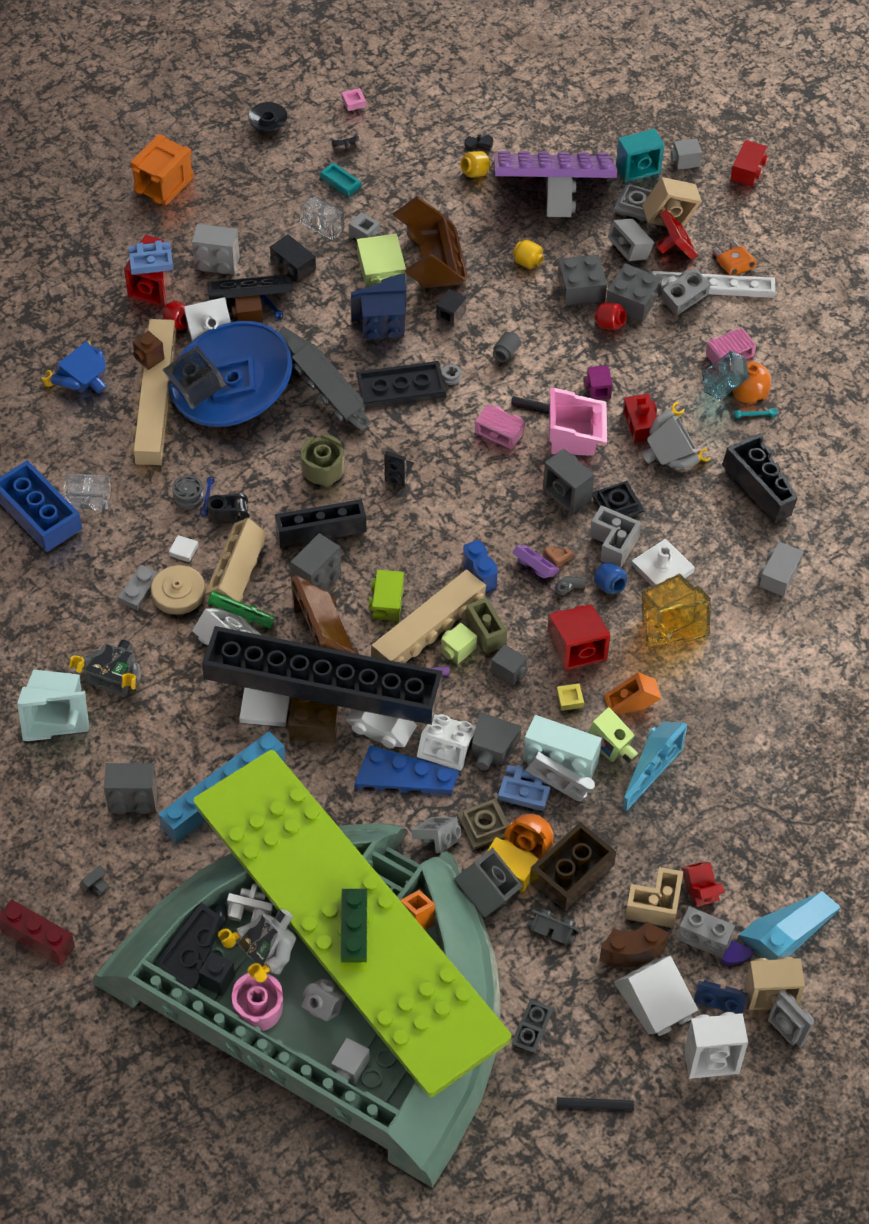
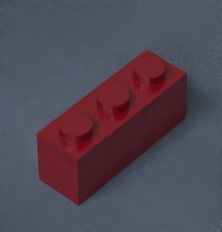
(36, 932)

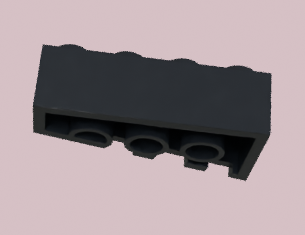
(760, 477)

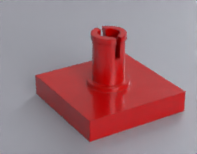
(677, 236)

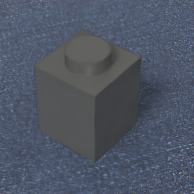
(509, 665)

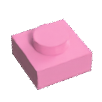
(353, 99)

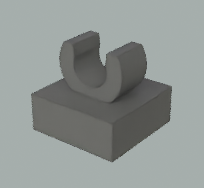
(95, 881)

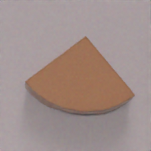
(558, 556)

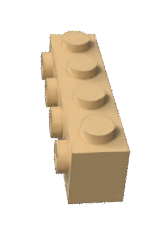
(237, 560)

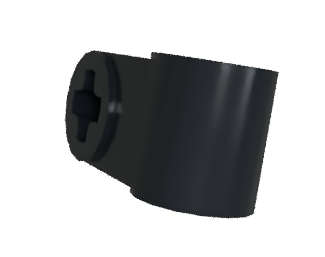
(226, 508)

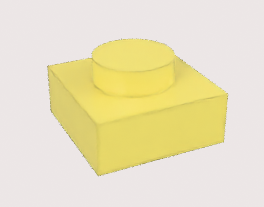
(570, 697)

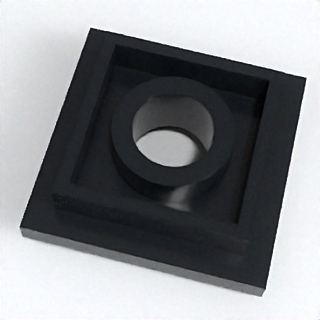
(629, 506)

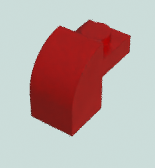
(701, 883)

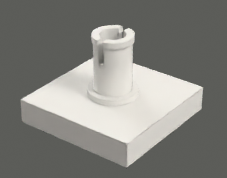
(206, 316)
(662, 563)

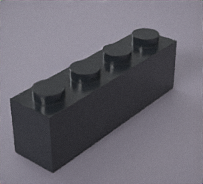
(329, 520)

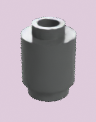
(506, 347)

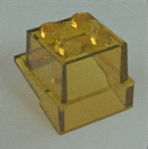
(675, 612)

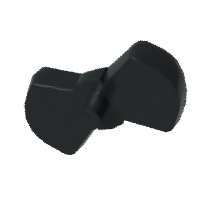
(472, 142)
(336, 143)

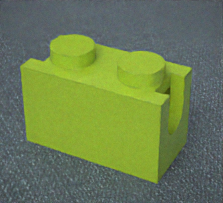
(388, 595)

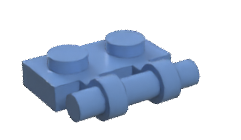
(150, 257)
(523, 792)

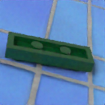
(354, 926)

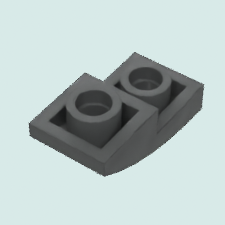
(533, 1026)

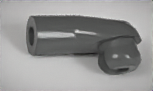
(568, 583)

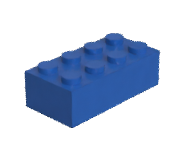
(38, 506)

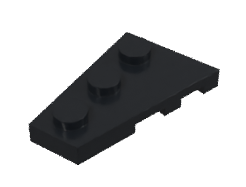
(191, 947)

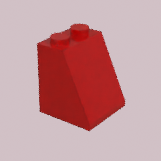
(147, 286)
(579, 636)

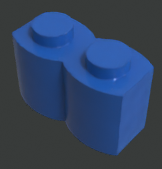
(479, 564)

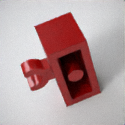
(640, 416)

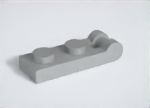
(560, 777)

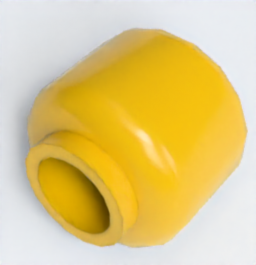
(475, 164)
(528, 254)

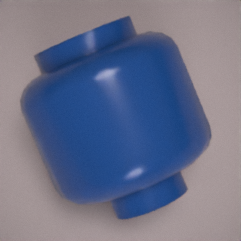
(610, 578)

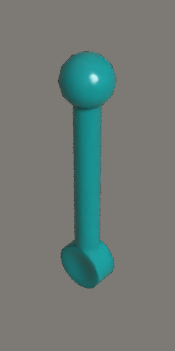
(772, 413)

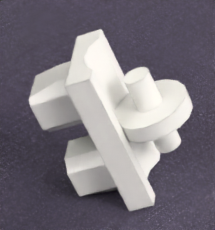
(238, 904)

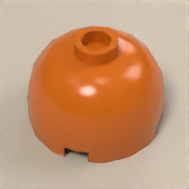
(756, 387)
(531, 834)

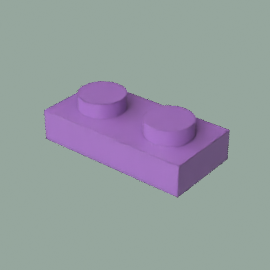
(530, 558)

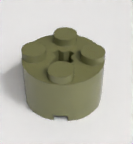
(322, 460)

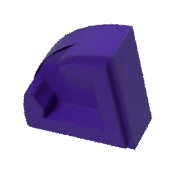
(737, 954)

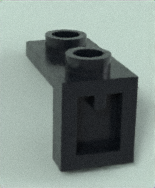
(397, 468)

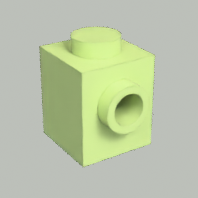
(458, 643)

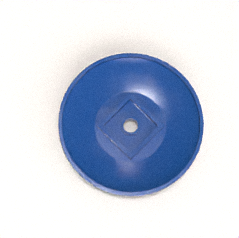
(244, 351)

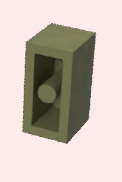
(486, 625)

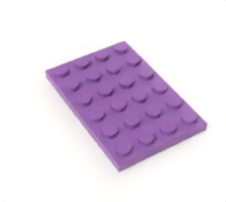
(554, 165)

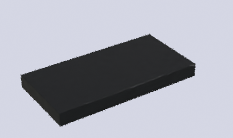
(249, 286)
(401, 384)

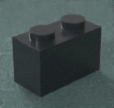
(292, 258)

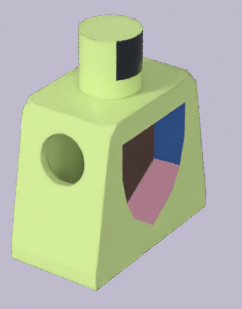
(615, 737)

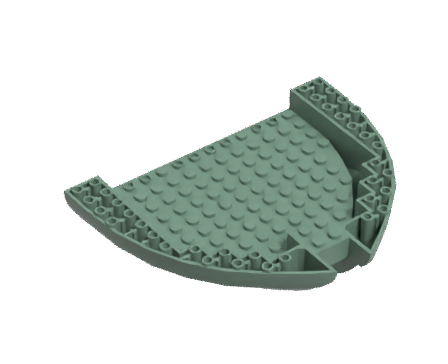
(300, 1047)

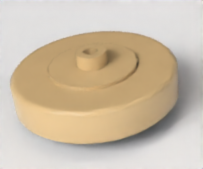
(178, 589)

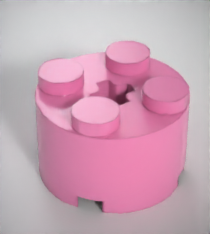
(268, 1001)

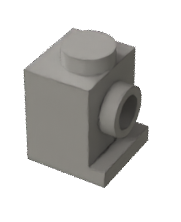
(363, 227)

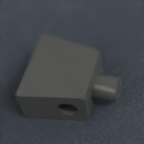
(494, 740)

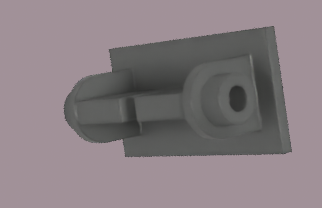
(562, 929)

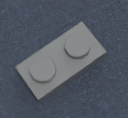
(137, 588)

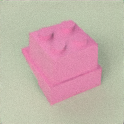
(576, 423)

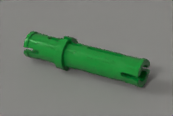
(240, 609)

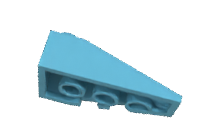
(659, 751)
(788, 928)

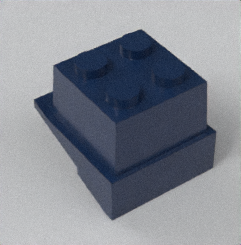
(381, 308)

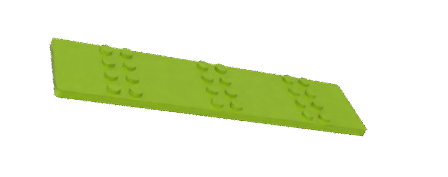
(302, 864)

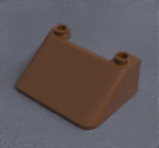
(321, 615)

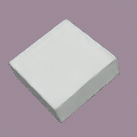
(183, 548)

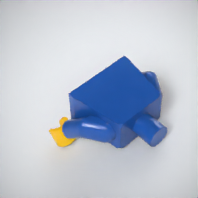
(79, 370)

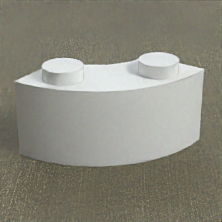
(384, 729)

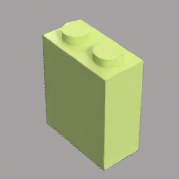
(380, 258)

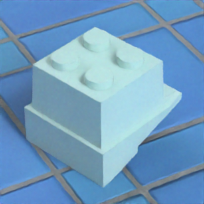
(52, 706)

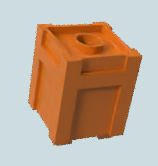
(162, 170)

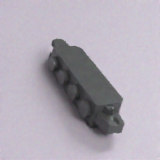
(329, 382)

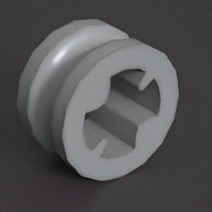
(455, 370)

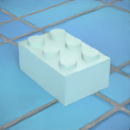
(563, 744)

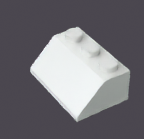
(220, 618)

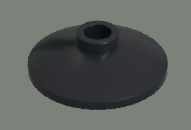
(268, 116)

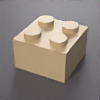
(674, 195)
(769, 977)

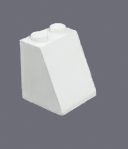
(657, 995)

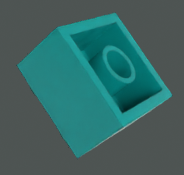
(639, 155)

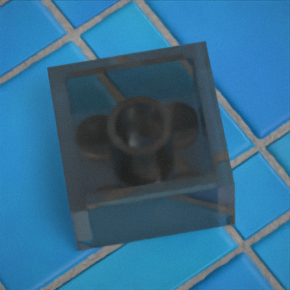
(194, 377)

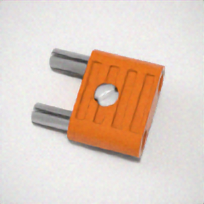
(736, 260)

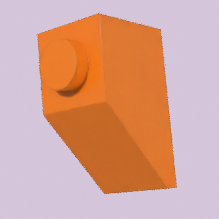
(633, 694)

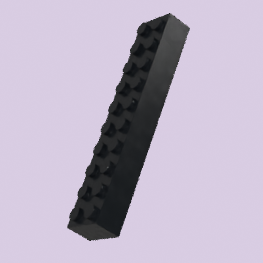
(322, 675)

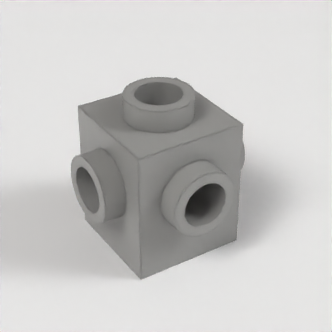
(323, 999)

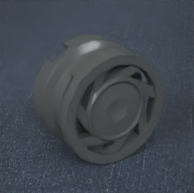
(188, 493)

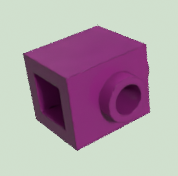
(598, 382)

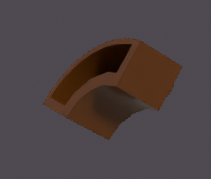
(633, 947)

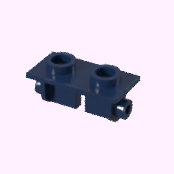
(725, 999)

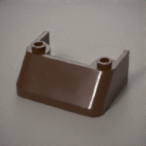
(439, 245)

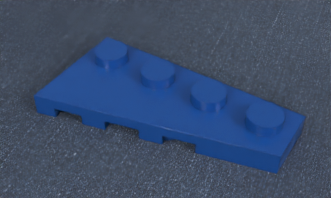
(397, 771)

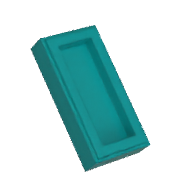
(340, 179)

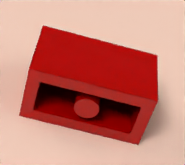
(749, 163)

